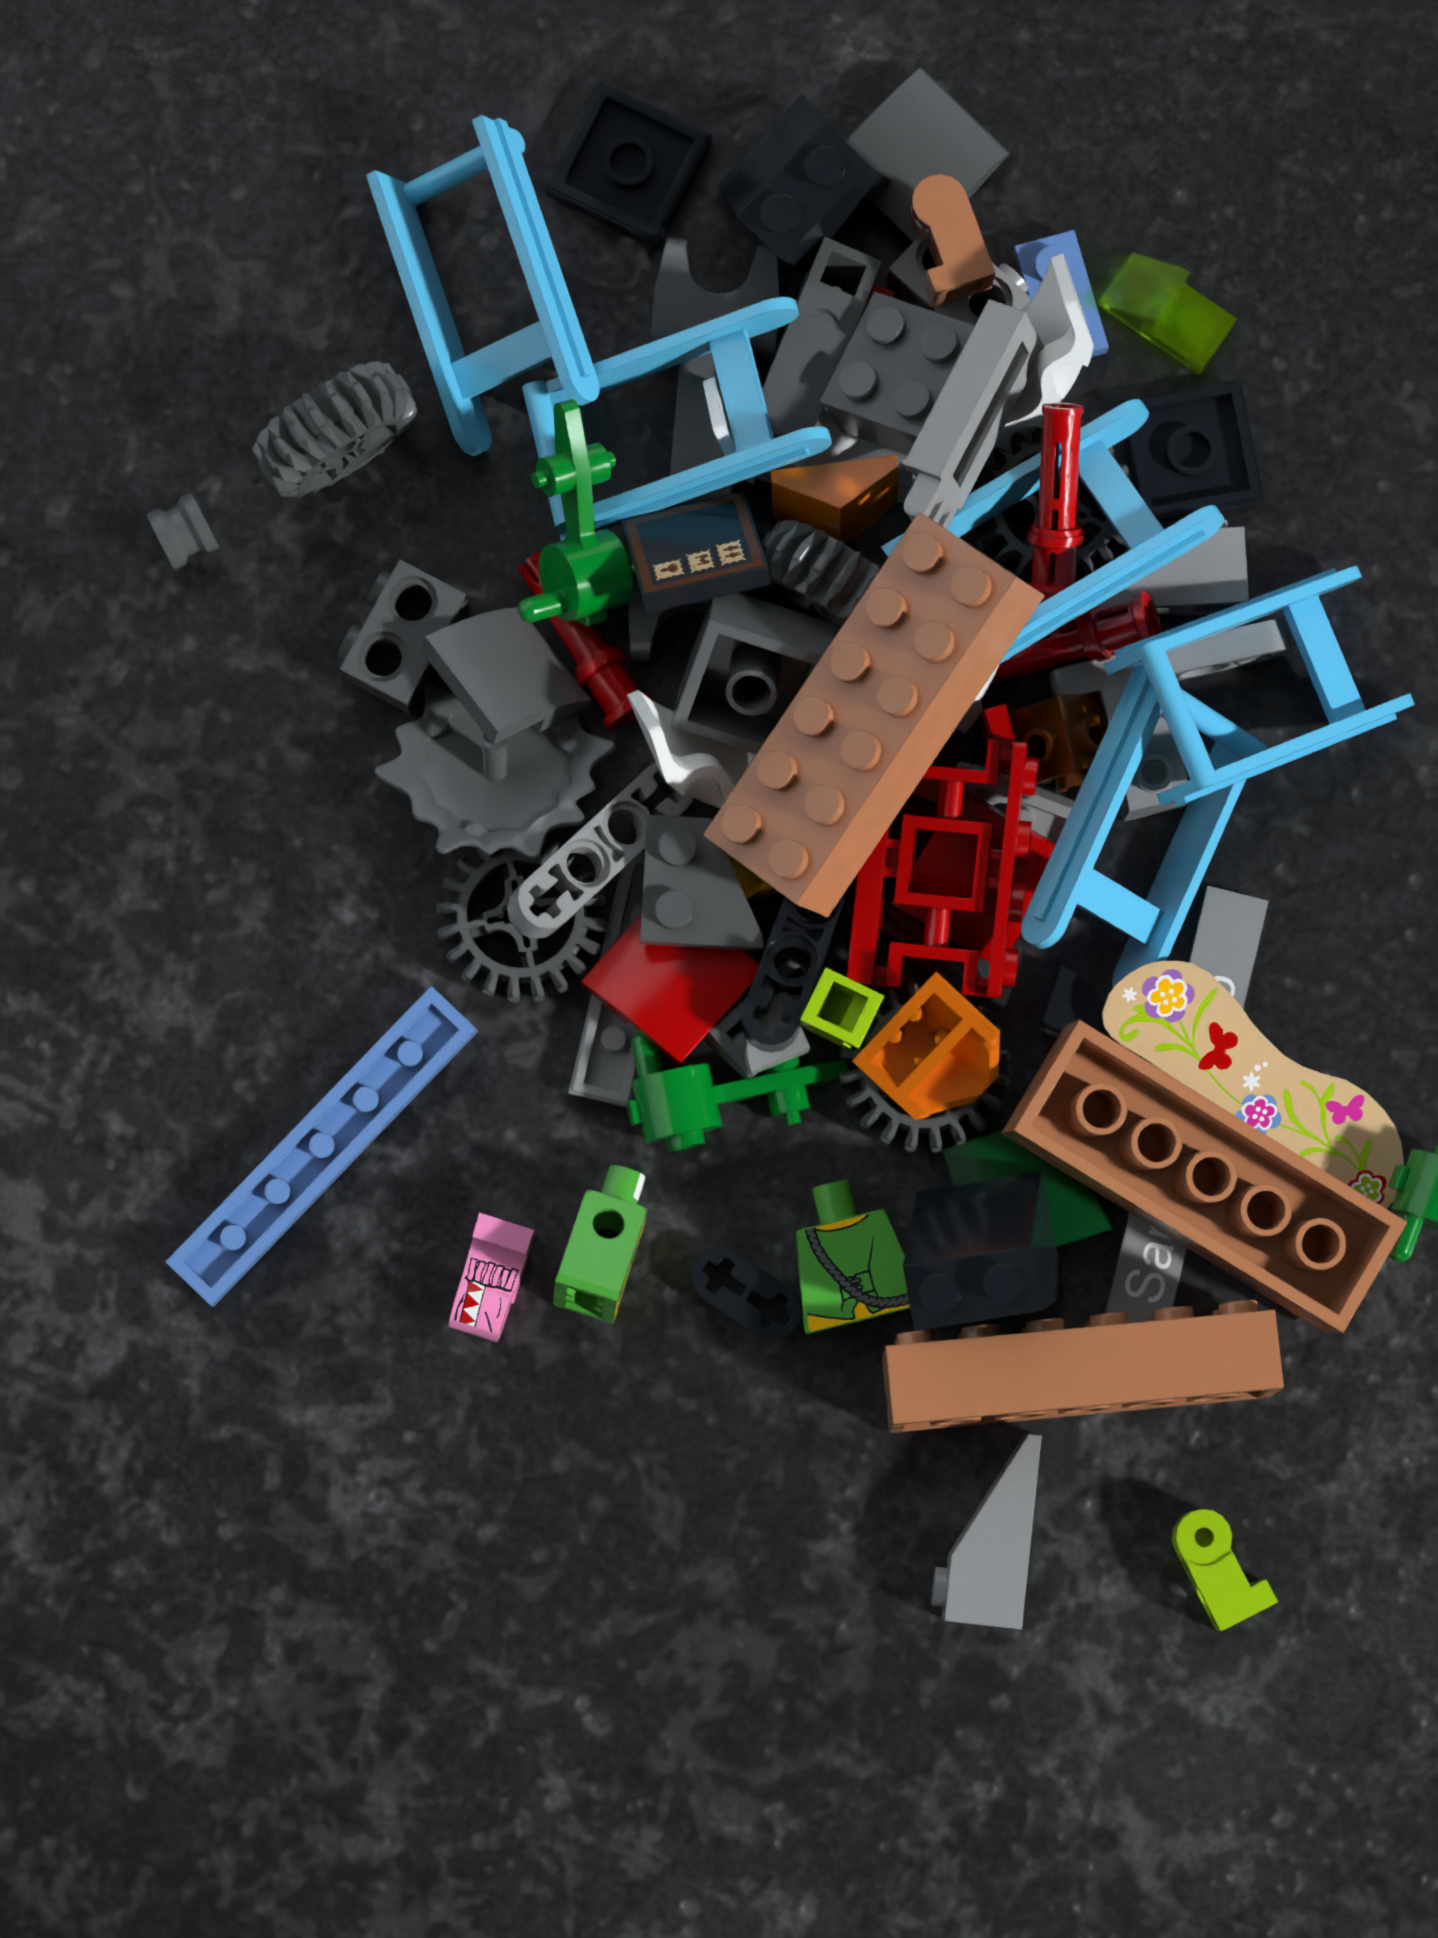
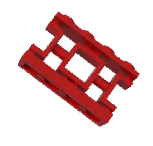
(992, 870)

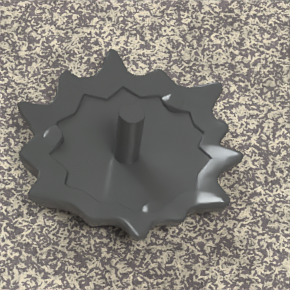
(488, 792)

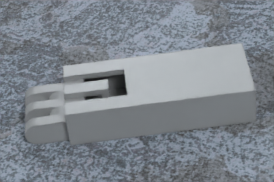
(971, 412)

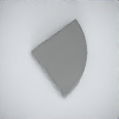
(760, 1060)

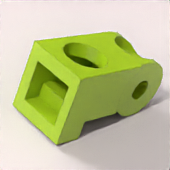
(841, 1010)
(1203, 1547)

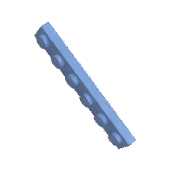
(321, 1146)

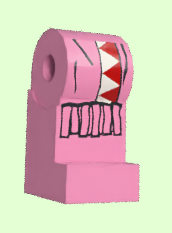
(491, 1277)

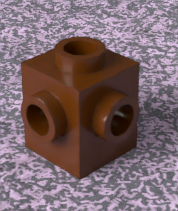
(1063, 736)

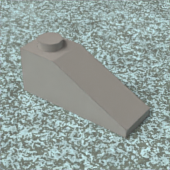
(1198, 581)
(991, 1556)

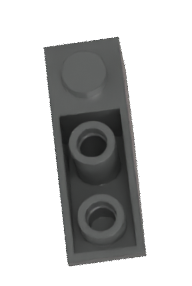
(815, 341)

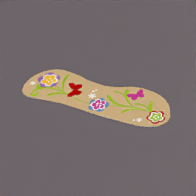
(1205, 1040)

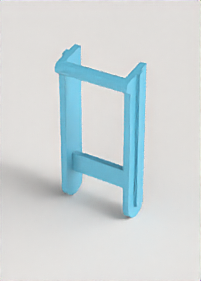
(553, 337)
(743, 399)
(1119, 501)
(1321, 657)
(1070, 872)

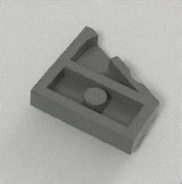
(692, 890)

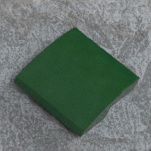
(1073, 1206)

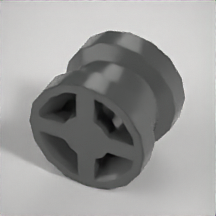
(182, 530)

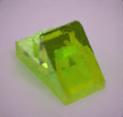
(1167, 311)

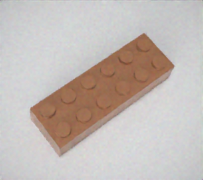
(873, 715)
(1204, 1177)
(1081, 1370)

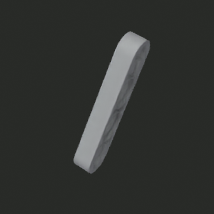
(1217, 653)
(600, 847)

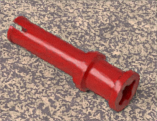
(1047, 536)
(1090, 635)
(598, 663)

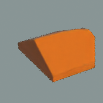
(836, 496)
(933, 1052)

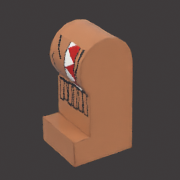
(946, 220)

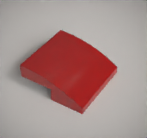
(948, 869)
(669, 990)

